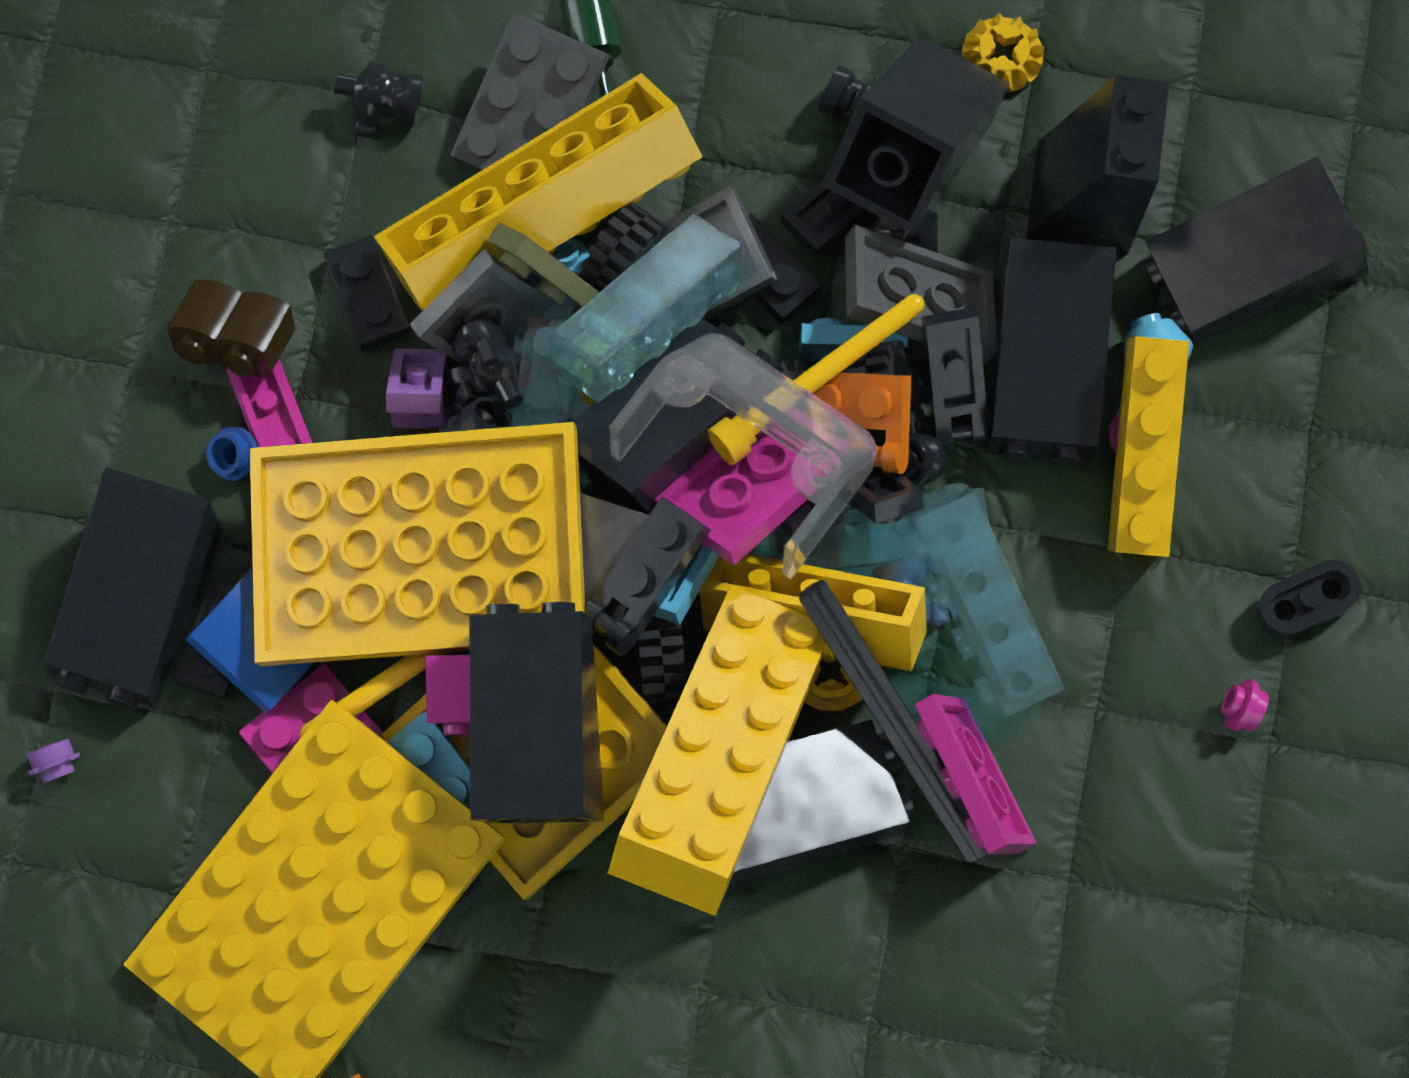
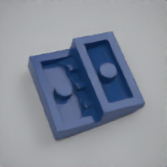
(228, 643)

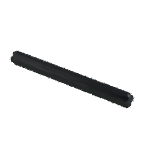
(888, 711)

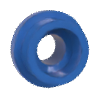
(221, 453)

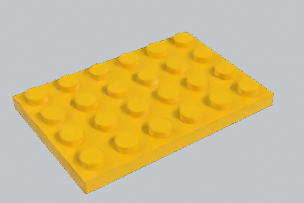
(409, 536)
(314, 900)

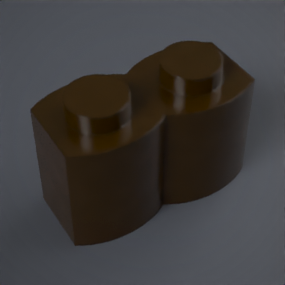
(231, 328)

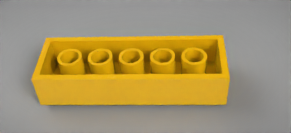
(546, 187)
(719, 752)

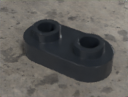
(1305, 599)

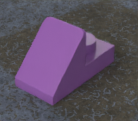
(416, 388)

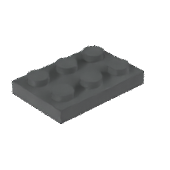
(528, 89)
(888, 270)

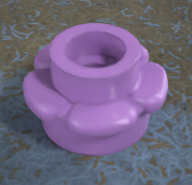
(53, 760)

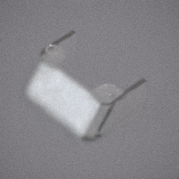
(830, 448)

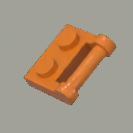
(876, 404)

